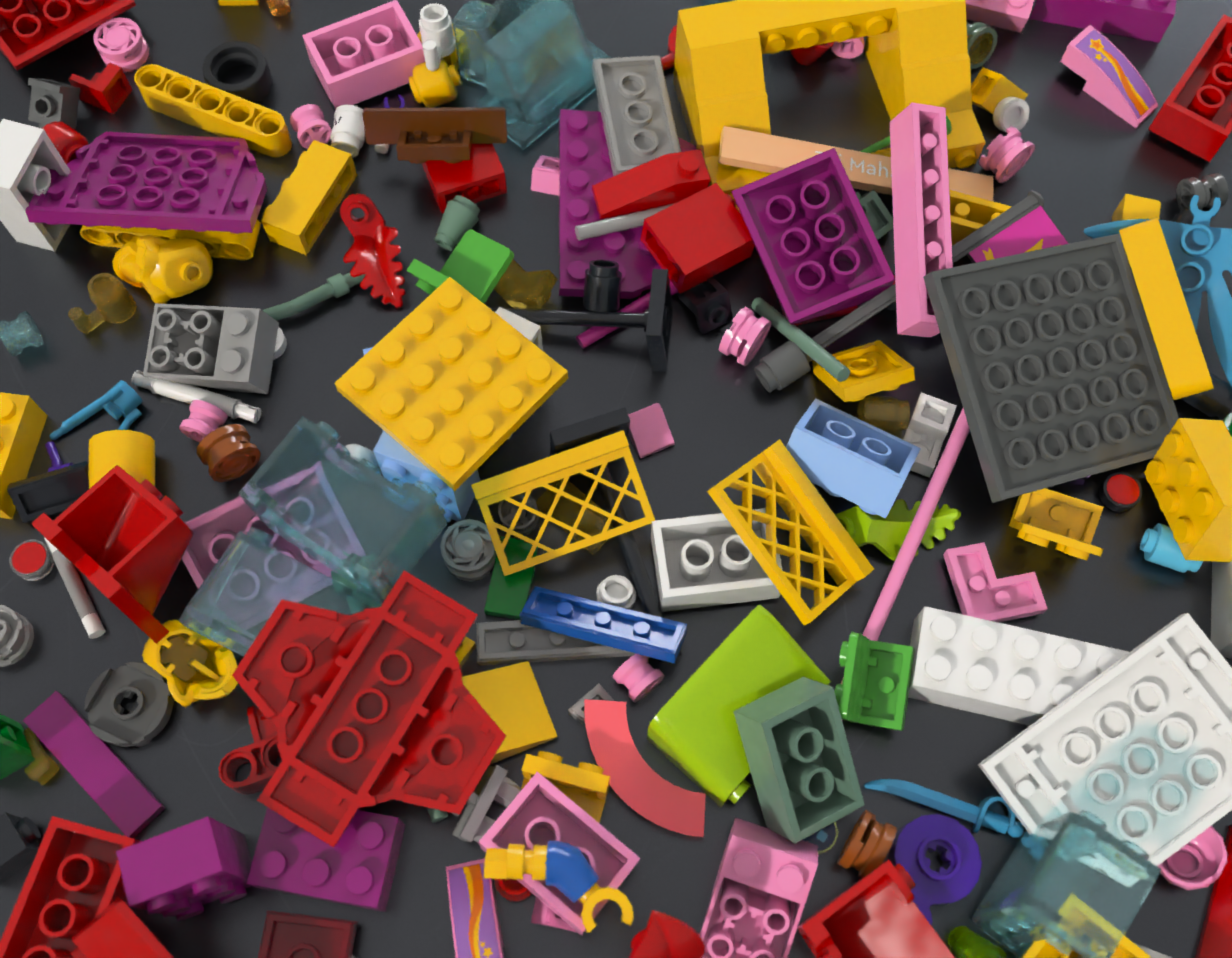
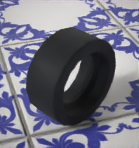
(235, 54)

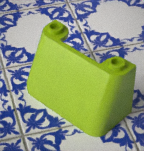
(698, 721)

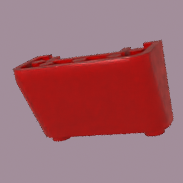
(874, 921)

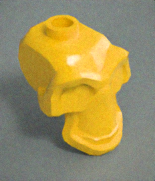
(164, 266)
(191, 664)

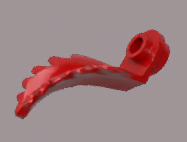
(373, 250)

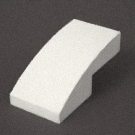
(928, 430)

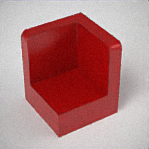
(104, 89)

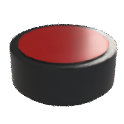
(1120, 492)

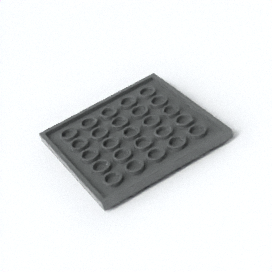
(1053, 364)

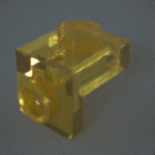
(525, 288)

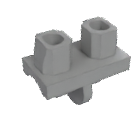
(492, 787)

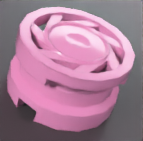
(121, 44)
(1007, 155)
(745, 336)

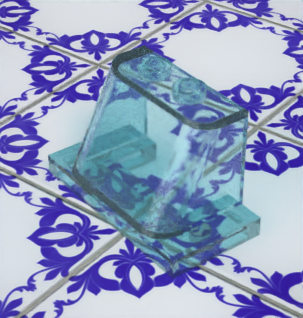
(539, 68)

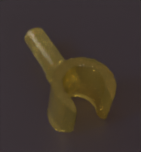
(43, 766)

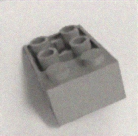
(212, 347)

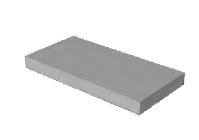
(634, 110)

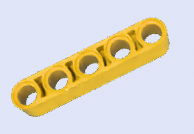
(213, 110)
(218, 243)
(1166, 309)

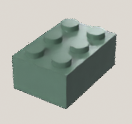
(799, 758)

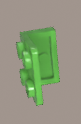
(474, 264)
(874, 682)

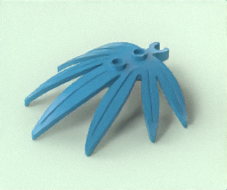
(1199, 259)

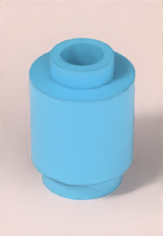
(1163, 550)

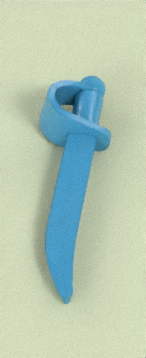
(976, 814)

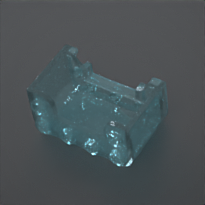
(344, 509)
(1068, 888)

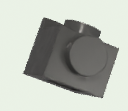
(53, 102)

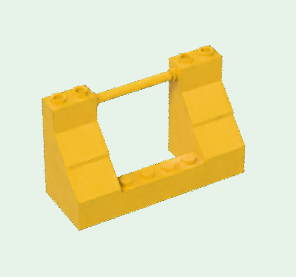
(911, 45)

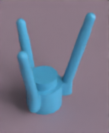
(118, 402)

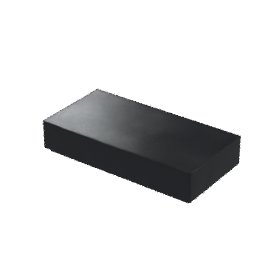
(49, 491)

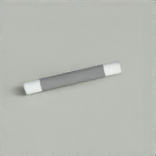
(77, 593)

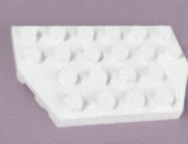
(1132, 746)

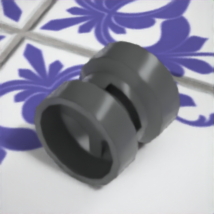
(1207, 188)
(508, 511)

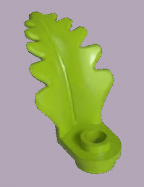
(890, 532)

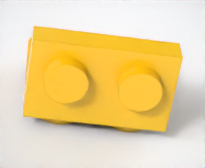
(1057, 518)
(583, 785)

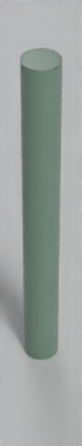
(801, 339)

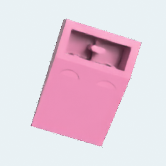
(758, 894)

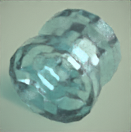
(20, 333)

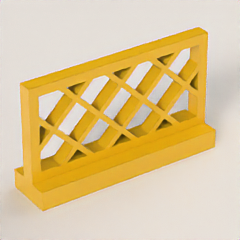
(548, 471)
(807, 517)

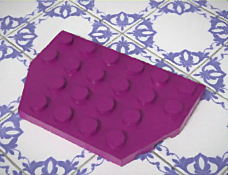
(584, 163)
(156, 184)

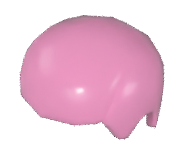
(1197, 862)

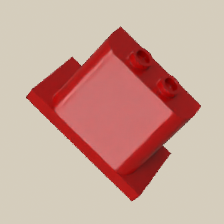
(123, 543)

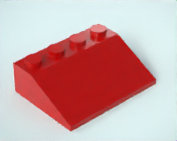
(41, 26)

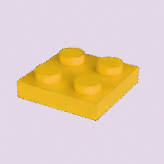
(872, 370)

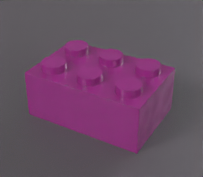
(186, 869)
(350, 874)

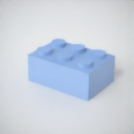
(851, 457)
(400, 464)

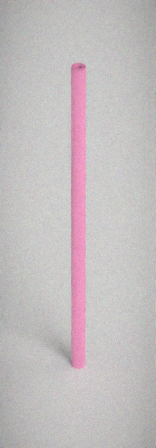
(917, 530)

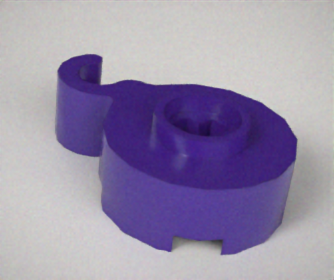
(956, 850)

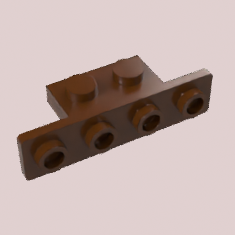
(435, 132)

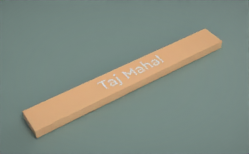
(863, 169)

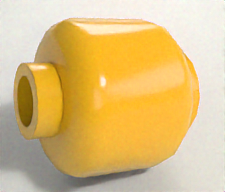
(436, 86)

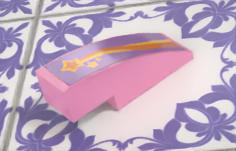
(1110, 76)
(473, 911)

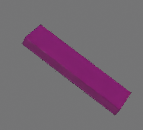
(94, 765)

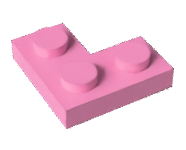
(986, 596)

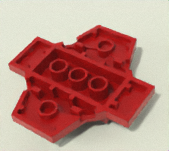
(368, 708)

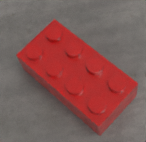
(1200, 105)
(65, 889)

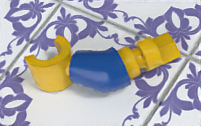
(560, 867)

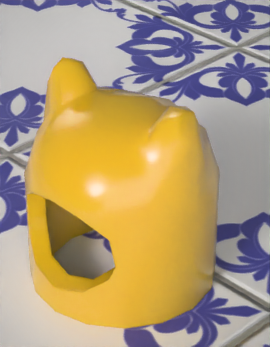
(124, 448)

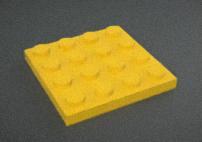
(452, 382)

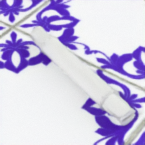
(187, 393)

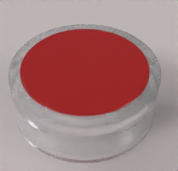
(31, 560)

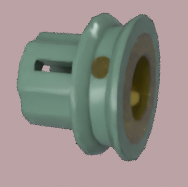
(984, 40)

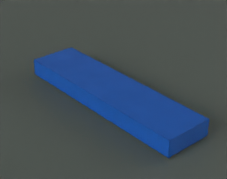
(604, 624)

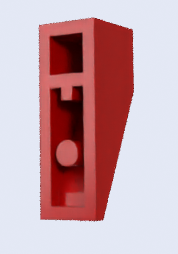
(652, 184)

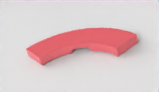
(633, 778)

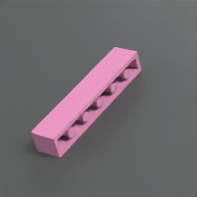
(919, 212)

